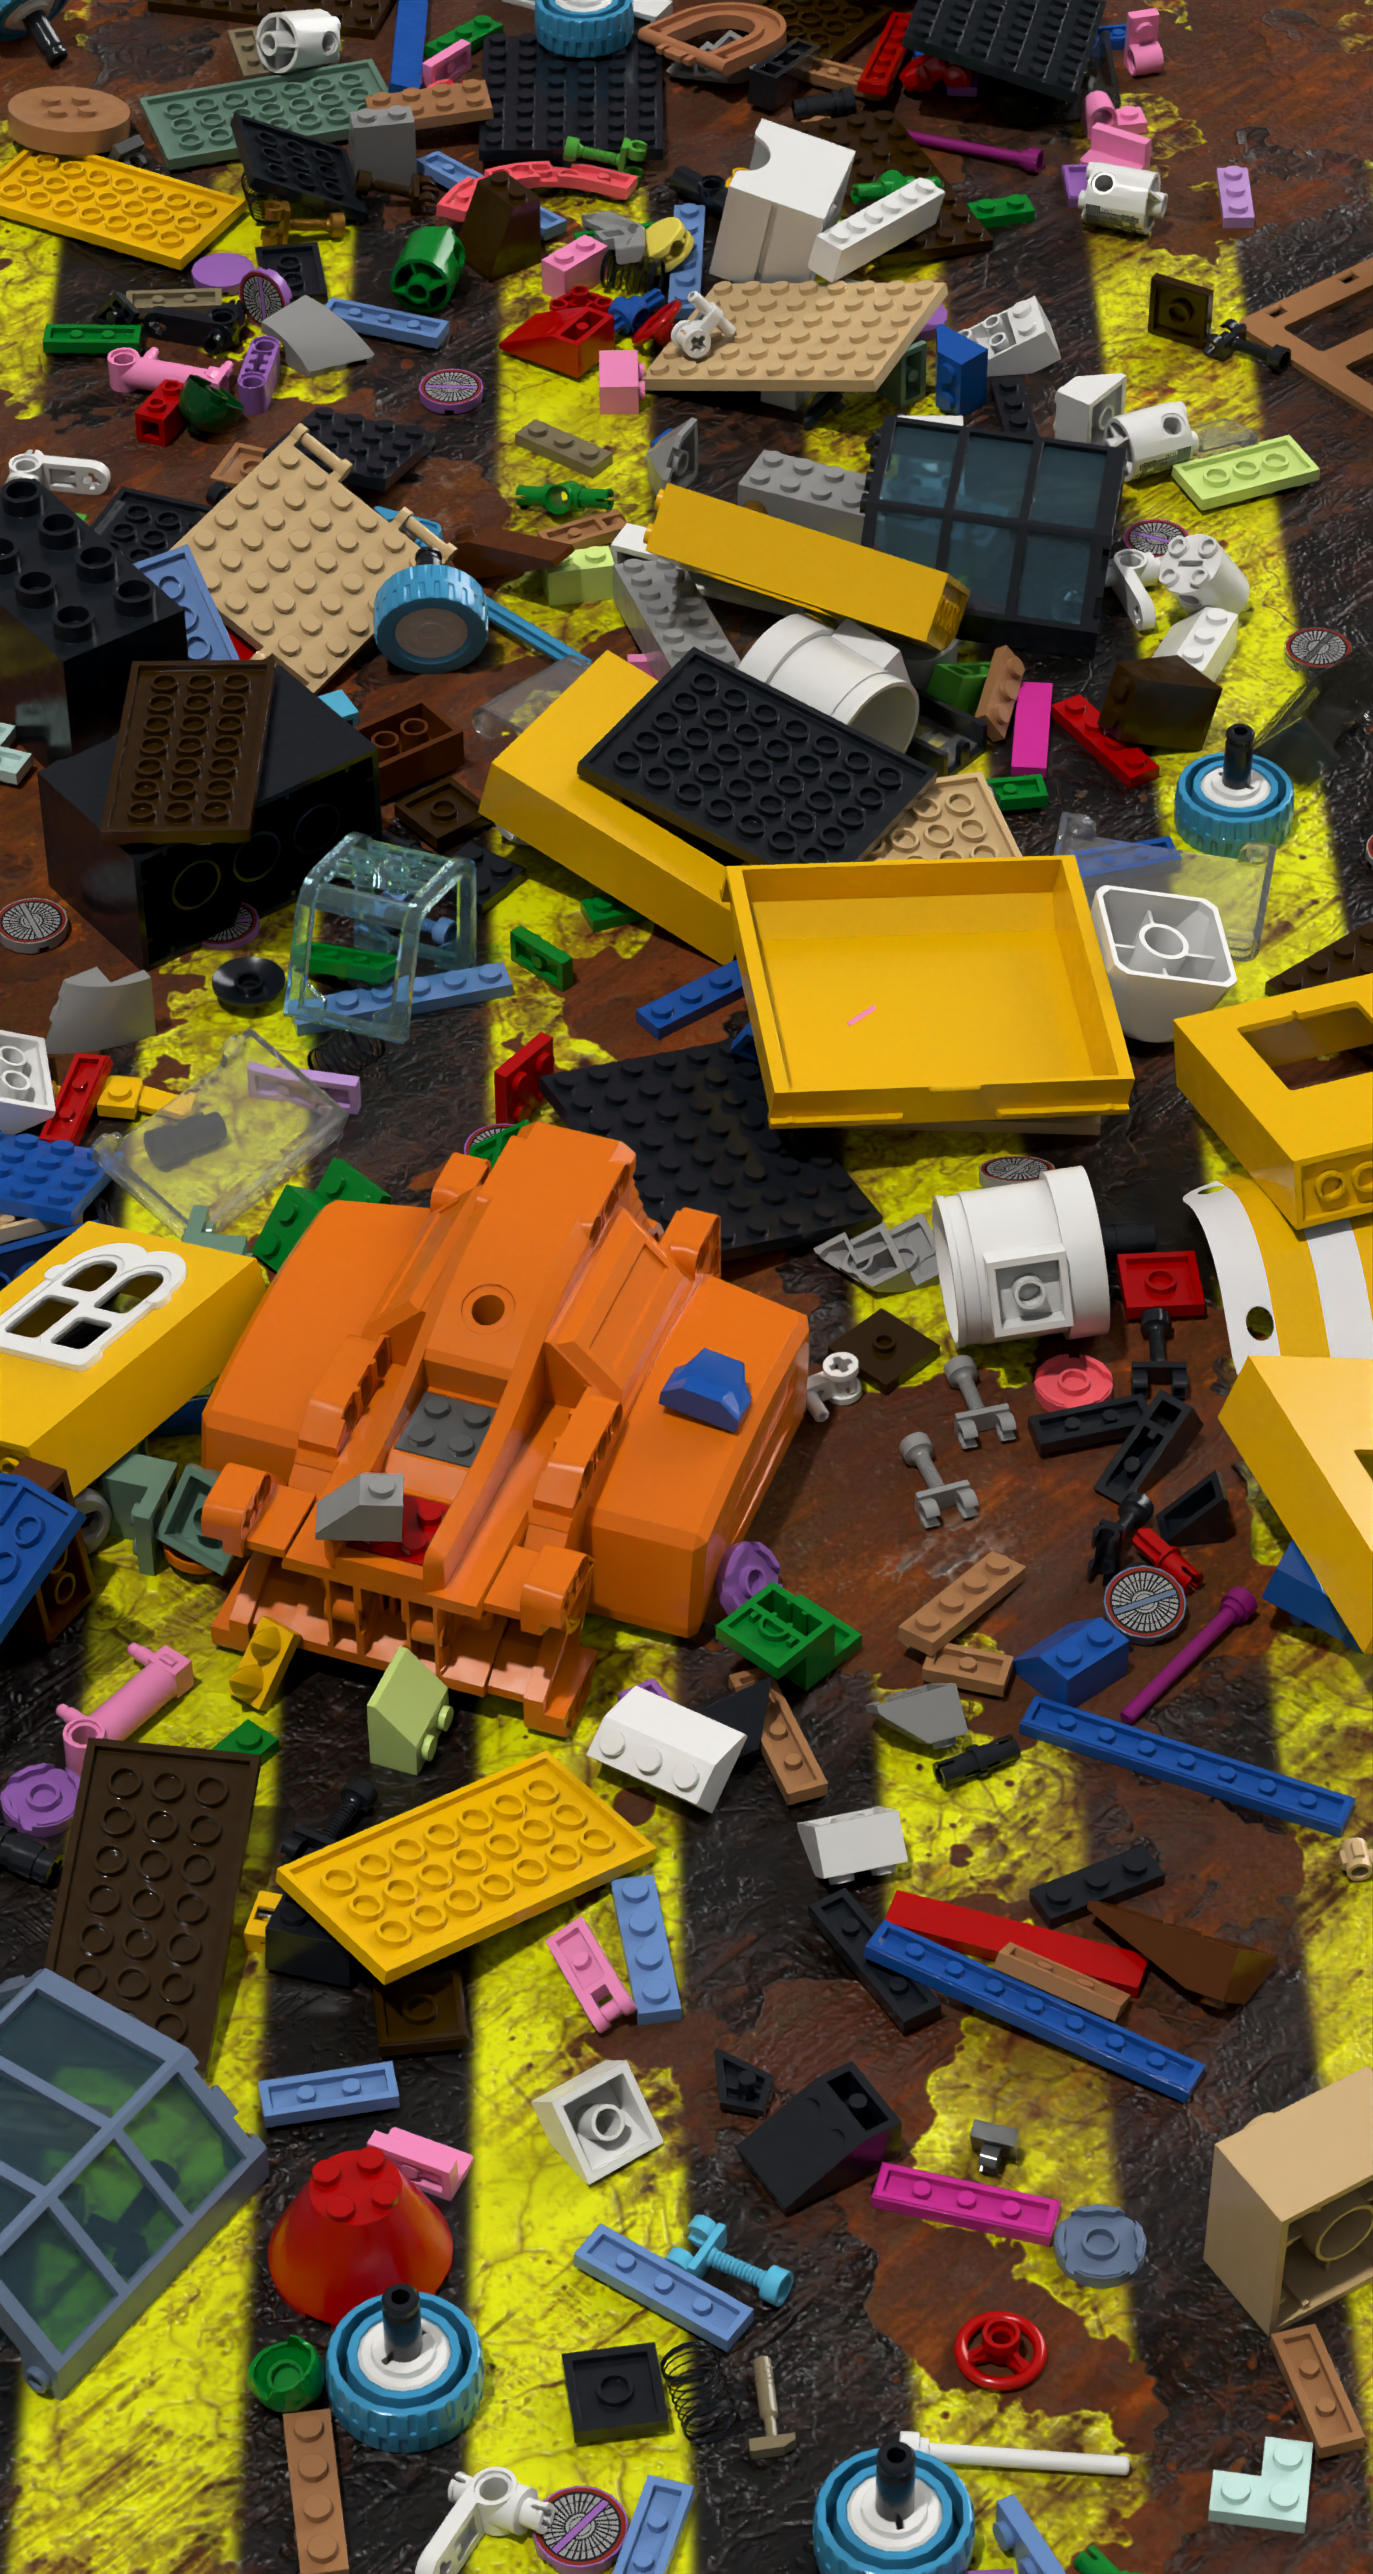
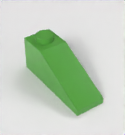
(959, 684)

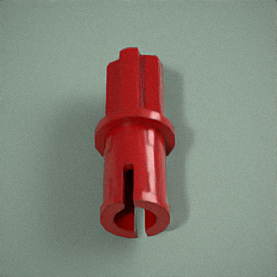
(1167, 1559)

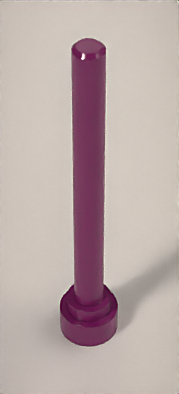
(1030, 159)
(1235, 1607)

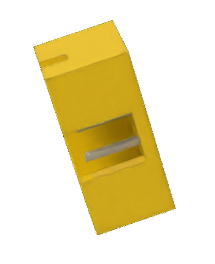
(261, 1913)

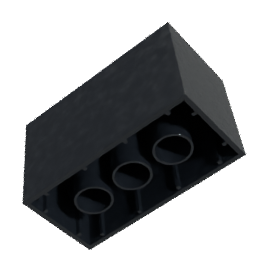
(71, 625)
(172, 896)

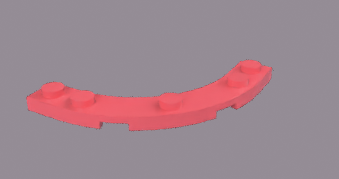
(541, 174)

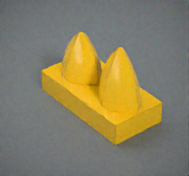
(264, 1663)

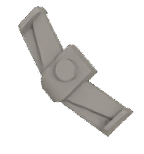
(618, 234)

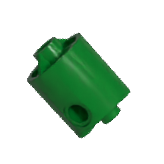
(428, 269)

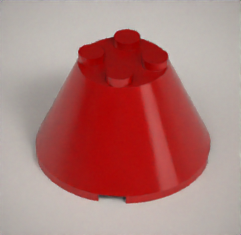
(355, 2235)

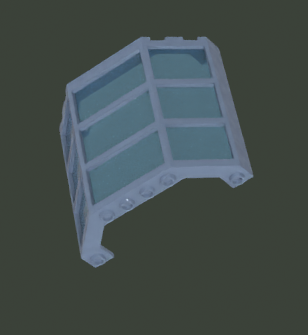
(106, 2172)

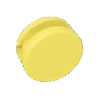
(667, 241)

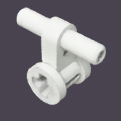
(700, 327)
(832, 1384)

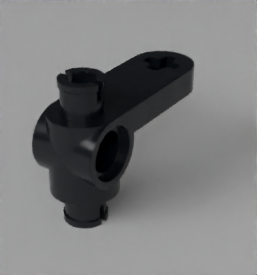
(212, 331)

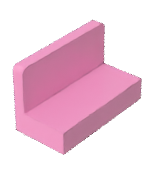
(447, 64)
(1118, 147)
(426, 2163)

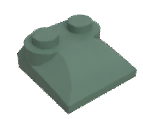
(182, 1520)

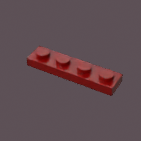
(1119, 757)

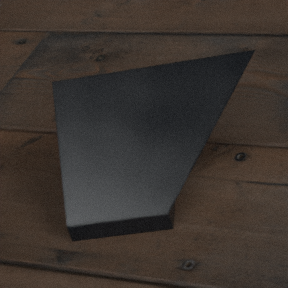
(1197, 1515)
(742, 1710)

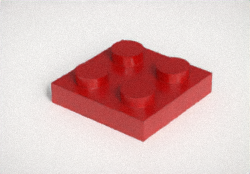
(518, 1080)
(1160, 1281)

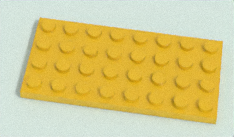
(115, 205)
(465, 1866)

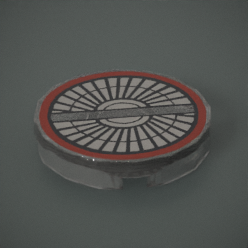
(1315, 649)

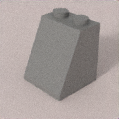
(383, 143)

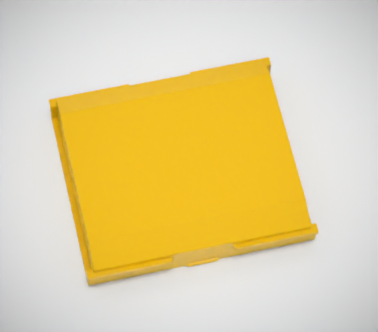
(976, 980)

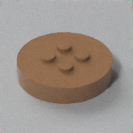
(68, 120)

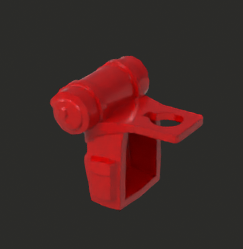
(927, 72)

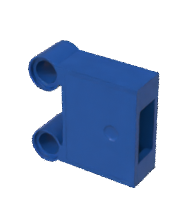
(1301, 1594)

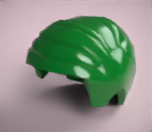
(287, 2376)

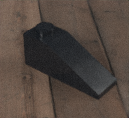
(780, 74)
(1151, 1448)

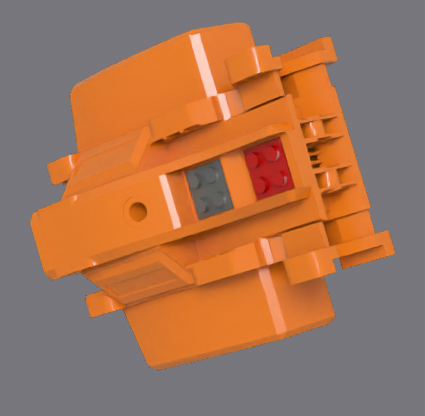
(517, 1383)

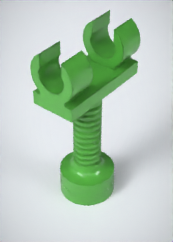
(632, 149)

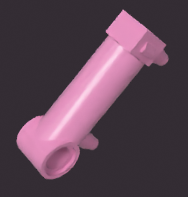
(133, 372)
(164, 1677)

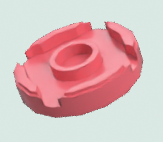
(1072, 1382)

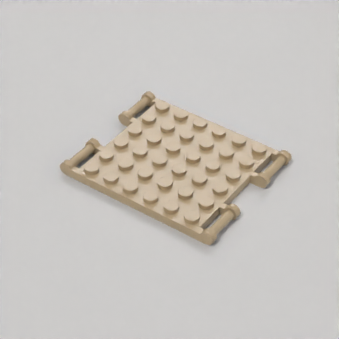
(302, 560)

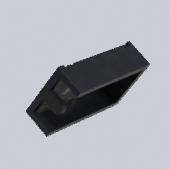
(946, 736)

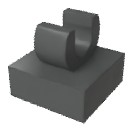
(129, 152)
(994, 2143)

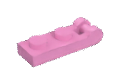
(590, 1974)

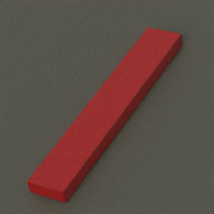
(886, 57)
(987, 1934)

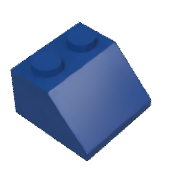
(959, 372)
(1075, 1661)

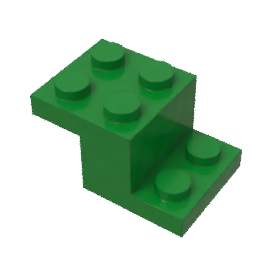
(300, 1205)
(788, 1636)

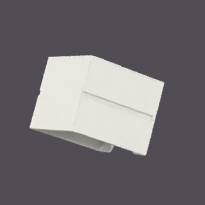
(780, 206)

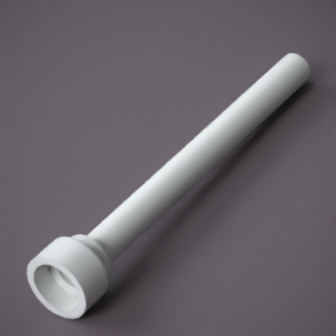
(1018, 2457)

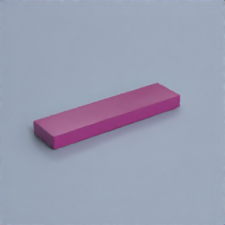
(1031, 729)
(966, 2204)

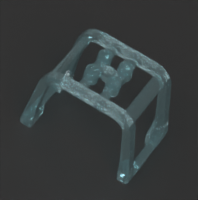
(398, 873)

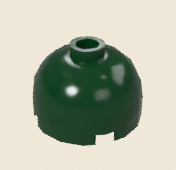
(207, 407)

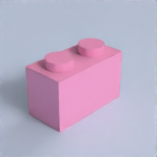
(573, 266)
(620, 382)

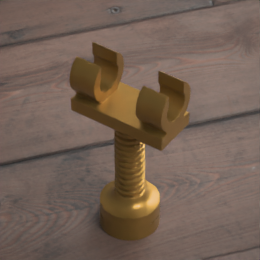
(281, 212)

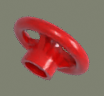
(658, 325)
(1001, 2347)

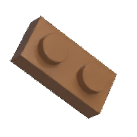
(969, 1669)

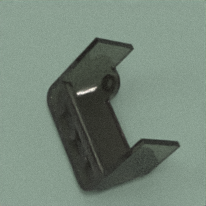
(1315, 716)

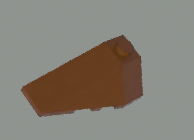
(498, 551)
(1205, 1965)

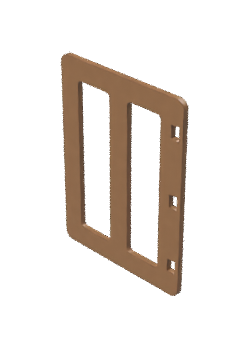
(1330, 366)

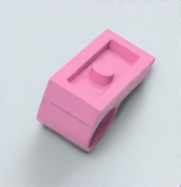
(1142, 50)
(1126, 118)

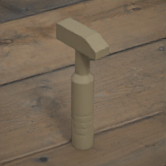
(772, 2444)

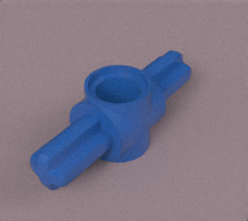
(634, 312)

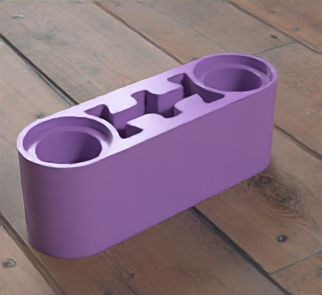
(259, 375)

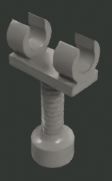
(962, 1374)
(918, 1451)

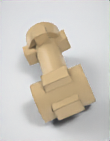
(1356, 1859)

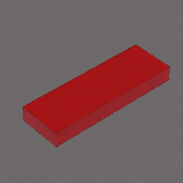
(77, 1098)

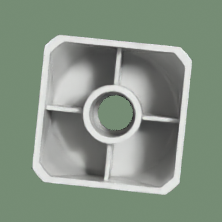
(1161, 958)

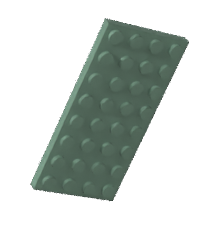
(316, 102)

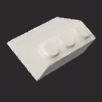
(1203, 640)
(24, 1082)
(668, 1747)

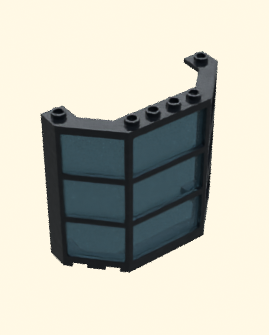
(1007, 518)

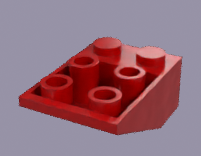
(563, 339)

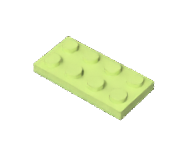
(1245, 473)

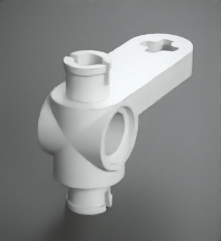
(60, 473)
(1129, 576)
(483, 2504)

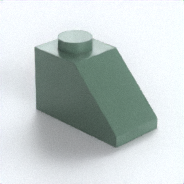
(908, 377)

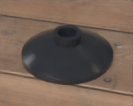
(248, 981)

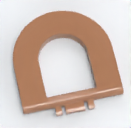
(765, 28)

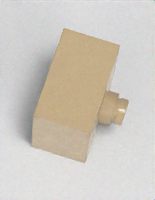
(1296, 2205)

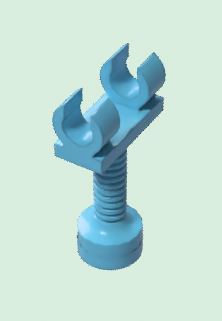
(711, 2240)

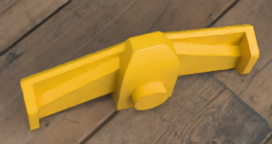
(125, 1096)

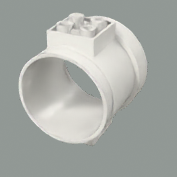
(840, 674)
(1022, 1260)

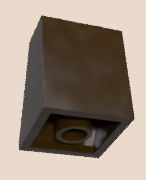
(501, 228)
(1160, 703)

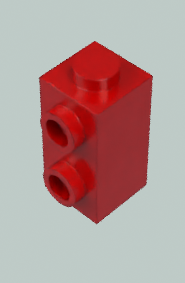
(159, 417)

